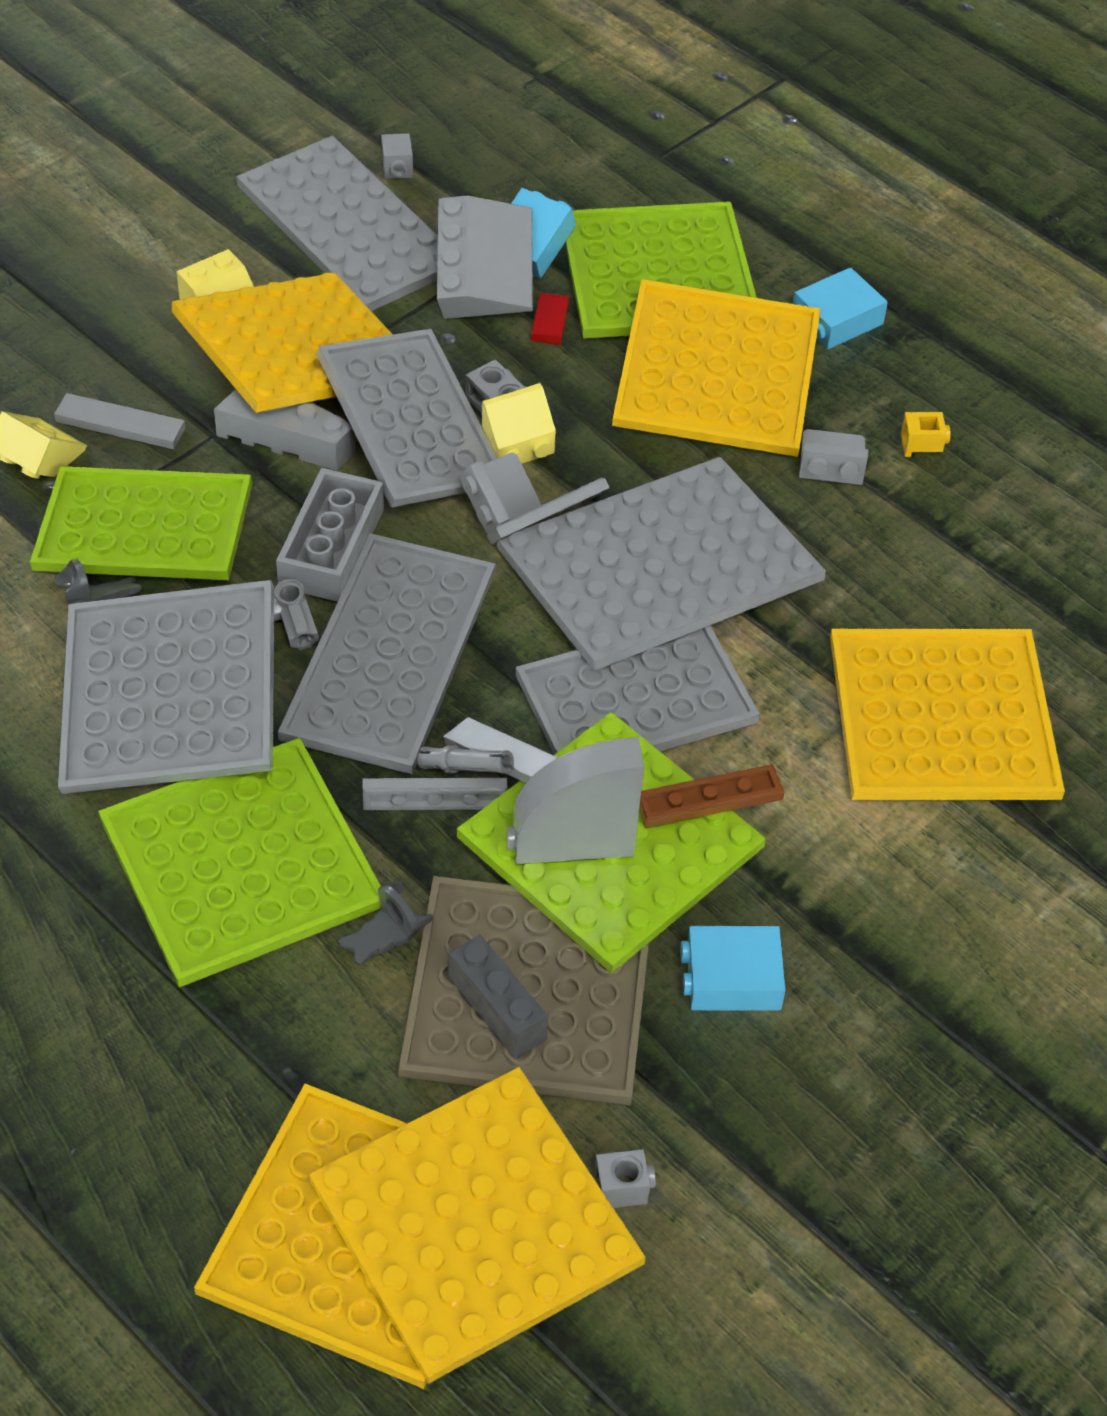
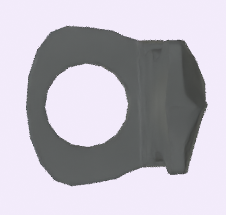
(80, 591)
(390, 927)

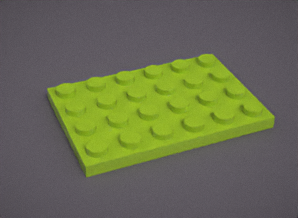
(143, 522)

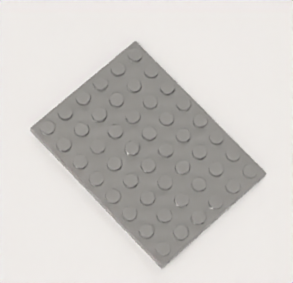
(659, 562)

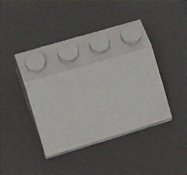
(484, 257)

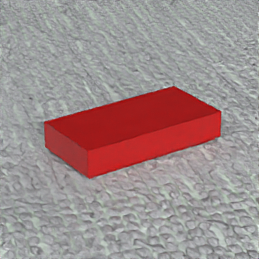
(550, 318)

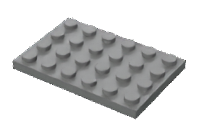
(407, 413)
(663, 694)

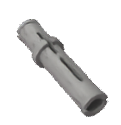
(454, 759)

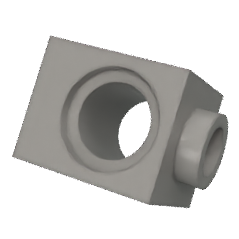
(397, 156)
(627, 1163)

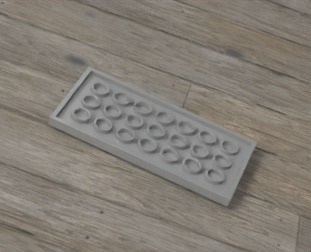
(346, 221)
(388, 653)

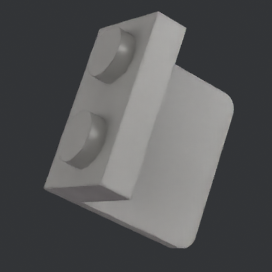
(833, 457)
(499, 490)

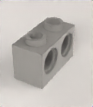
(489, 382)

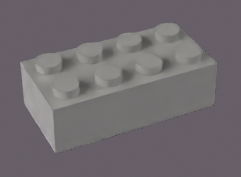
(330, 532)

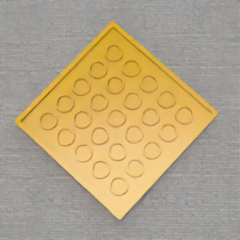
(271, 335)
(717, 368)
(944, 715)
(475, 1223)
(284, 1253)

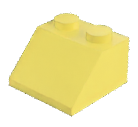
(215, 274)
(520, 424)
(36, 445)

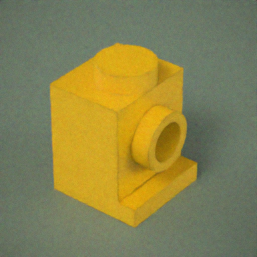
(924, 432)

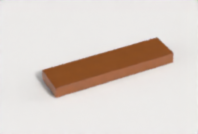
(710, 796)

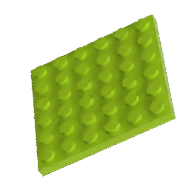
(660, 243)
(240, 863)
(620, 901)

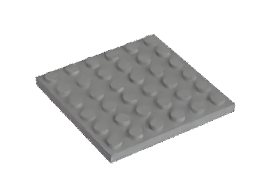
(168, 687)

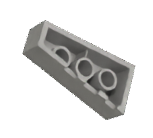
(294, 429)

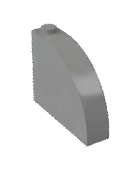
(580, 805)

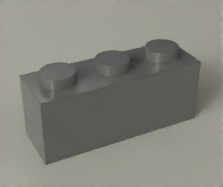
(498, 996)

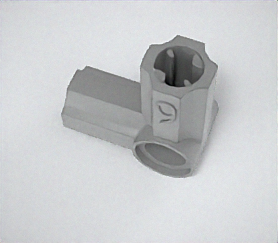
(293, 610)

